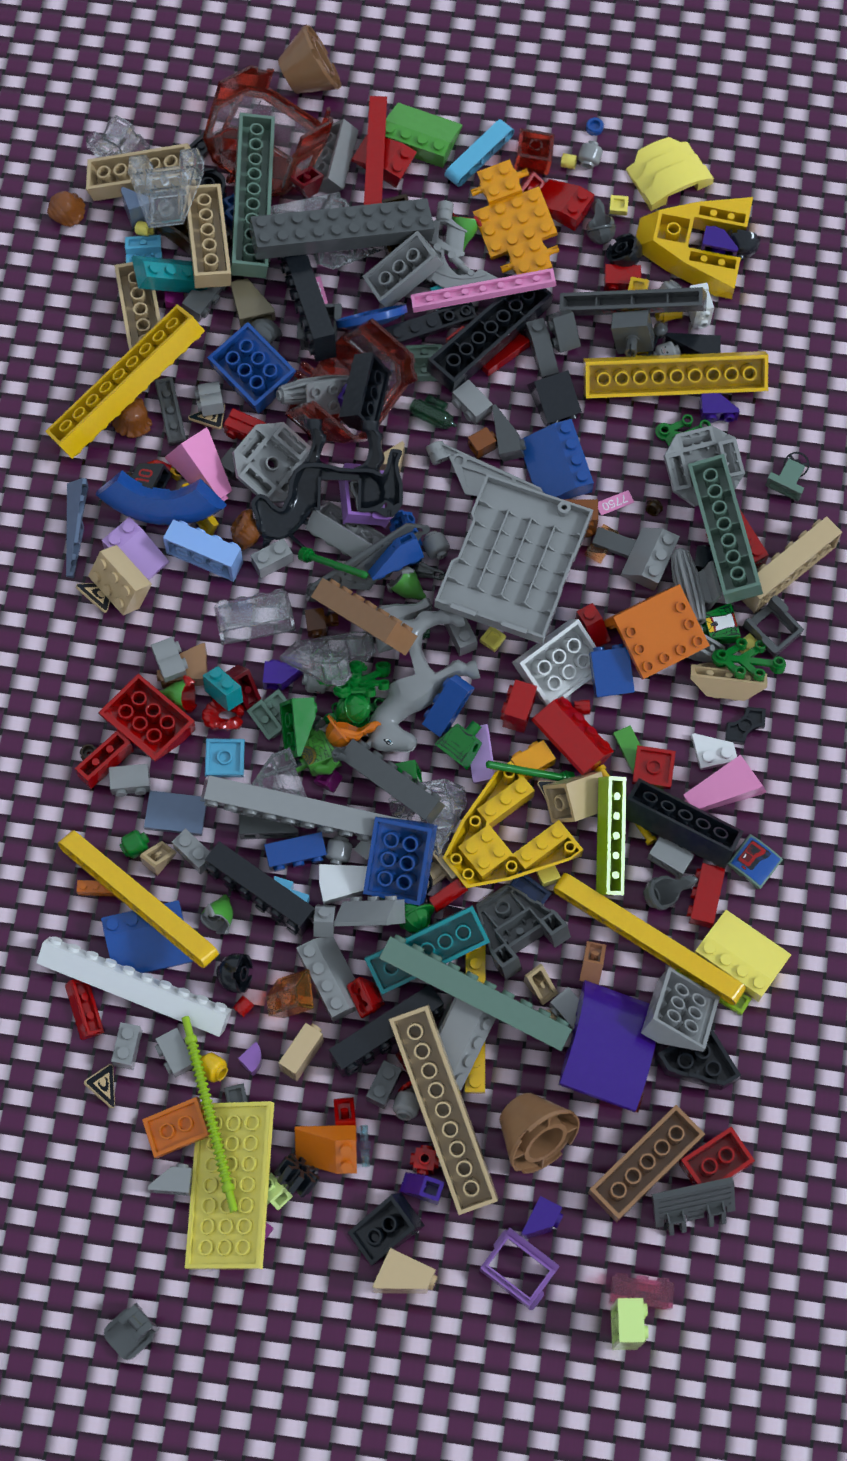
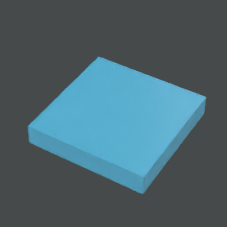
(225, 757)

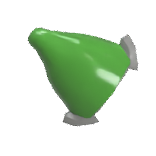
(407, 585)
(218, 915)

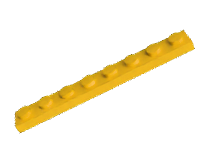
(476, 1079)

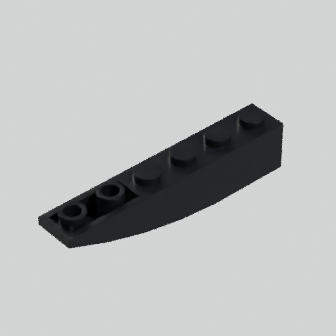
(432, 323)

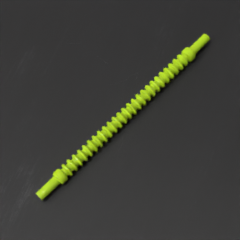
(227, 1186)

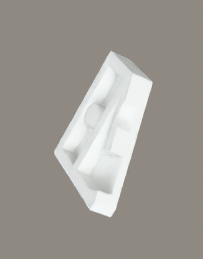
(712, 751)

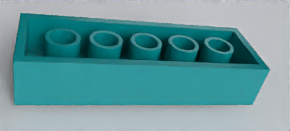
(446, 938)

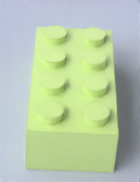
(628, 1323)

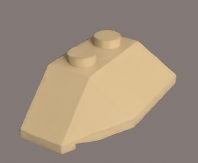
(721, 682)

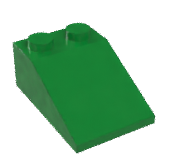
(296, 723)

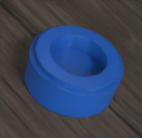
(594, 126)

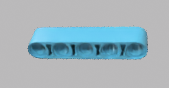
(479, 153)

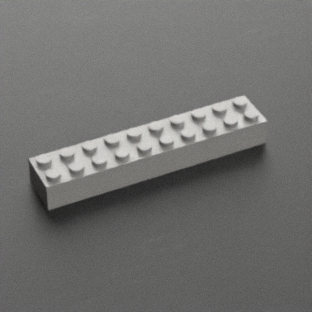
(289, 808)

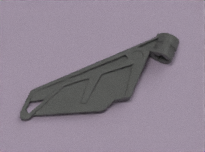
(365, 561)

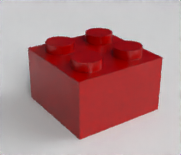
(518, 706)

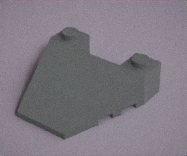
(515, 922)

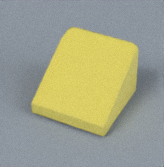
(548, 876)

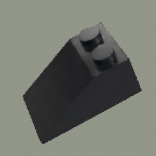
(386, 1228)

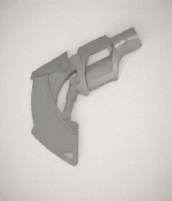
(454, 245)

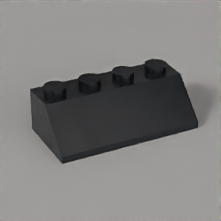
(364, 390)

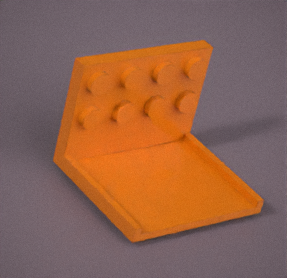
(659, 631)

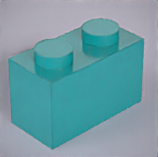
(222, 688)

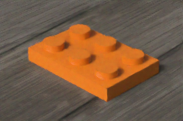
(176, 1127)

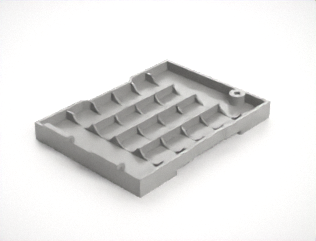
(514, 559)

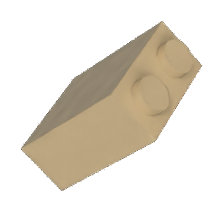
(301, 1051)

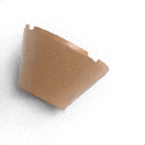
(307, 64)
(536, 1131)

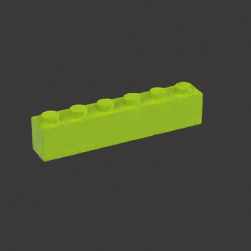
(611, 835)

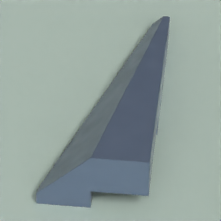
(76, 500)

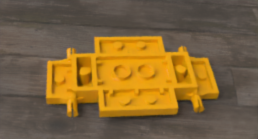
(514, 220)

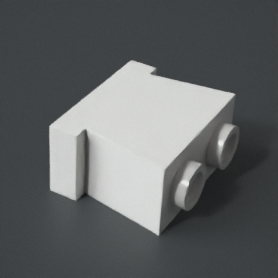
(702, 319)

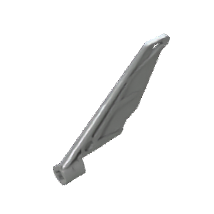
(470, 470)

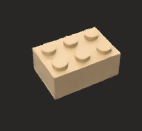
(119, 580)

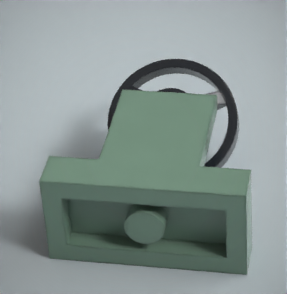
(787, 481)

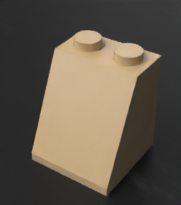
(573, 797)
(404, 1275)

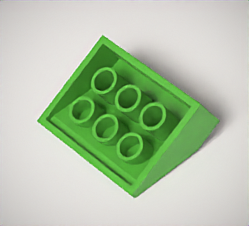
(423, 132)

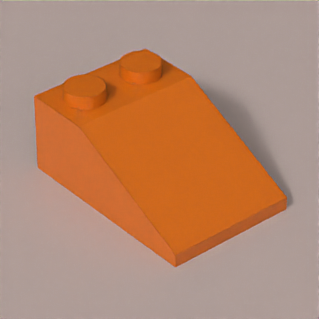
(328, 1147)

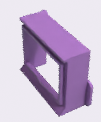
(358, 517)
(529, 1302)

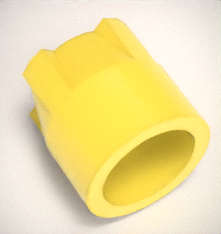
(569, 161)
(142, 229)

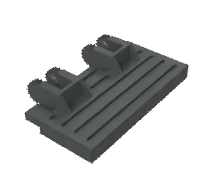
(692, 1202)

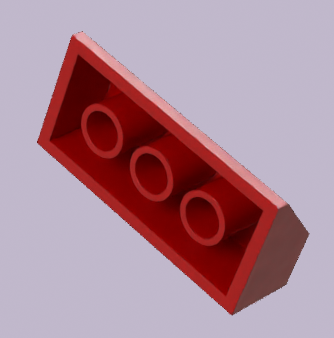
(573, 735)

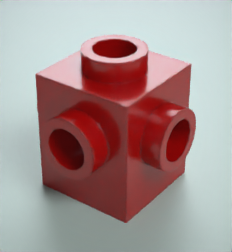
(424, 1168)

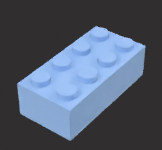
(203, 550)

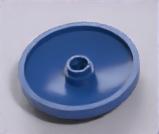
(381, 315)

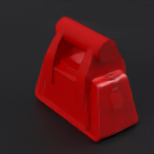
(365, 996)

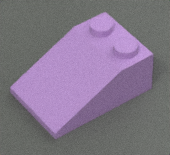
(137, 547)

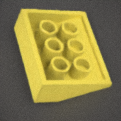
(743, 954)

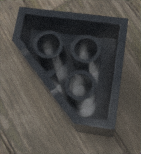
(707, 1068)

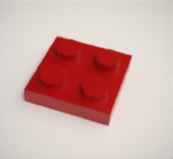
(654, 766)

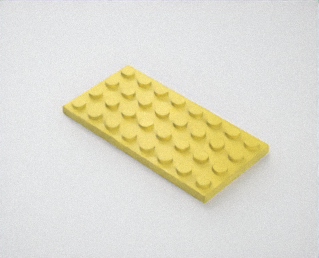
(214, 1234)

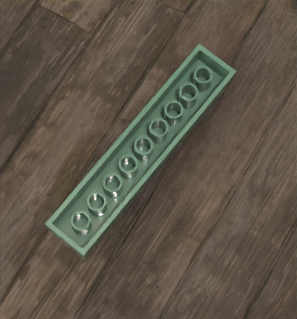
(251, 190)
(476, 993)

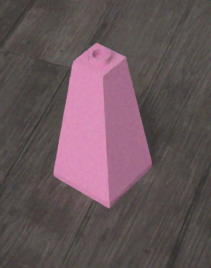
(199, 459)
(726, 786)

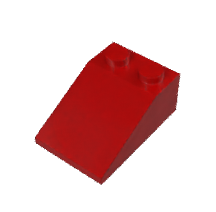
(396, 159)
(567, 202)

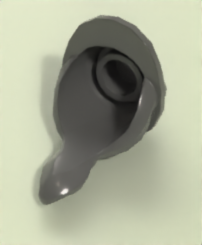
(602, 226)
(664, 891)

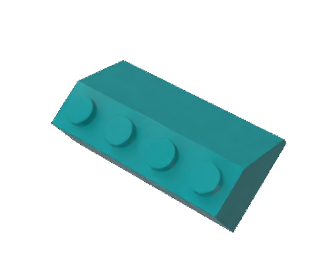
(164, 274)

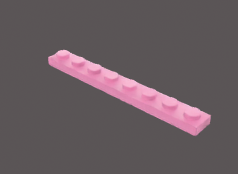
(483, 290)

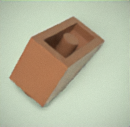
(593, 962)

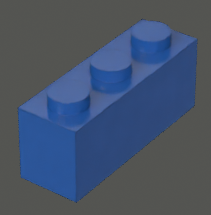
(447, 705)
(295, 851)

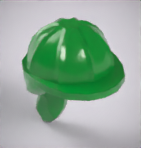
(352, 709)
(416, 917)

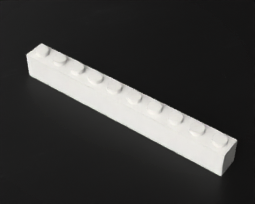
(133, 985)

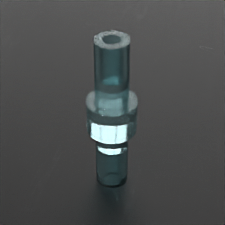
(364, 1146)

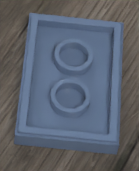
(174, 813)

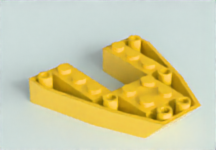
(667, 236)
(479, 853)

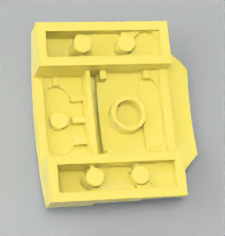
(667, 169)

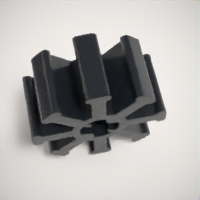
(296, 1175)

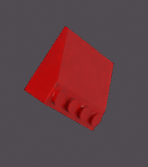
(148, 718)

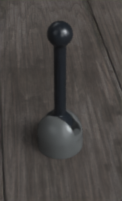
(660, 332)

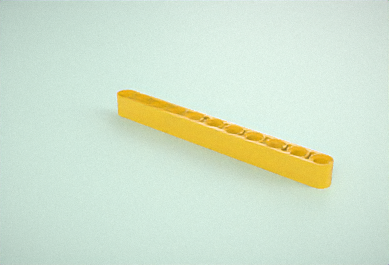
(138, 899)
(649, 939)

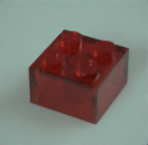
(534, 151)

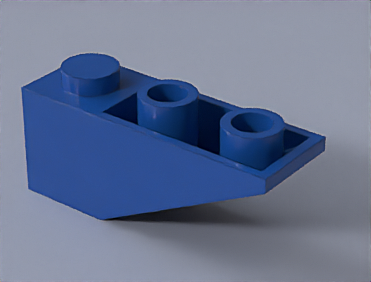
(400, 553)

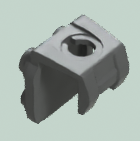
(130, 1332)

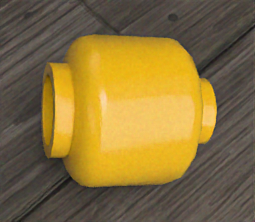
(214, 1067)

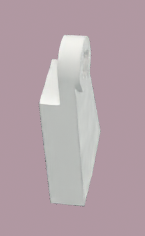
(341, 882)

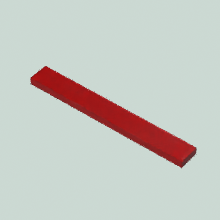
(375, 150)

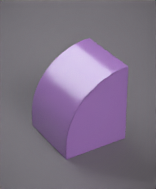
(251, 1059)

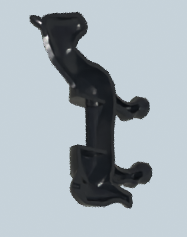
(305, 485)

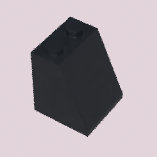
(555, 398)

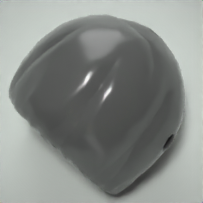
(267, 329)

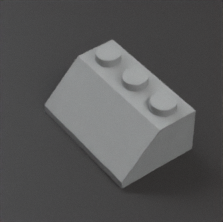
(650, 556)
(371, 911)

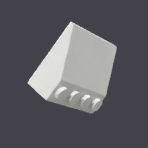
(559, 663)

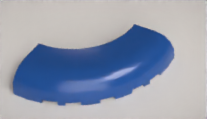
(160, 505)

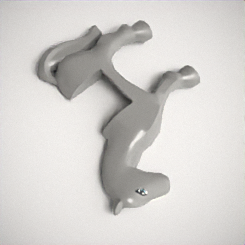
(418, 690)

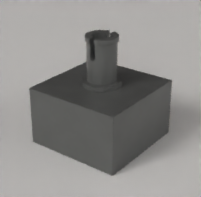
(632, 332)

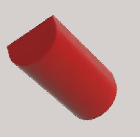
(447, 895)

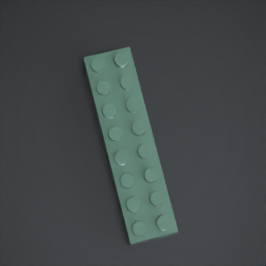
(725, 529)

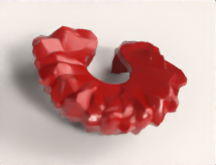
(212, 720)

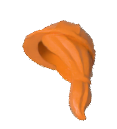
(341, 733)

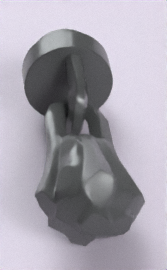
(425, 571)

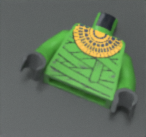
(318, 752)

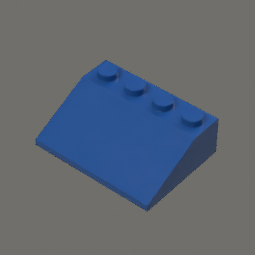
(251, 367)
(557, 461)
(400, 859)
(139, 945)

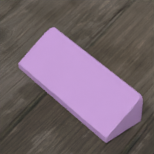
(479, 772)

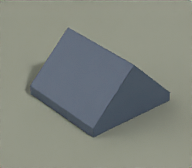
(132, 206)

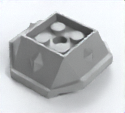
(273, 443)
(696, 446)

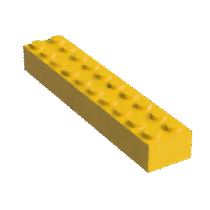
(675, 374)
(125, 381)

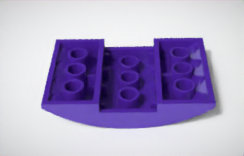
(607, 1049)

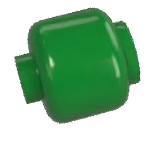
(134, 843)

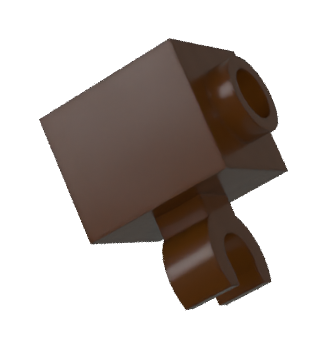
(317, 622)

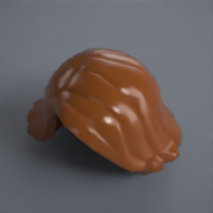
(66, 208)
(133, 420)
(245, 530)

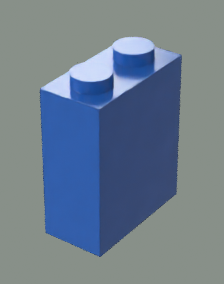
(611, 671)

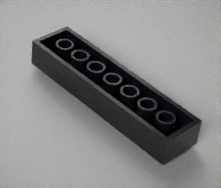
(309, 306)
(486, 336)

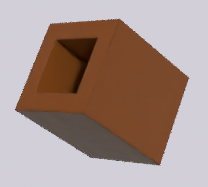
(482, 442)

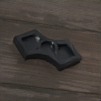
(753, 719)

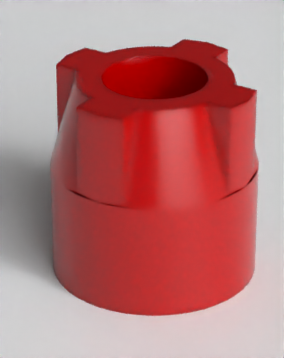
(582, 706)
(243, 1006)

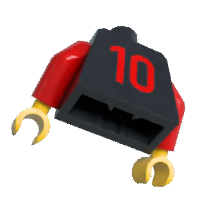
(154, 474)

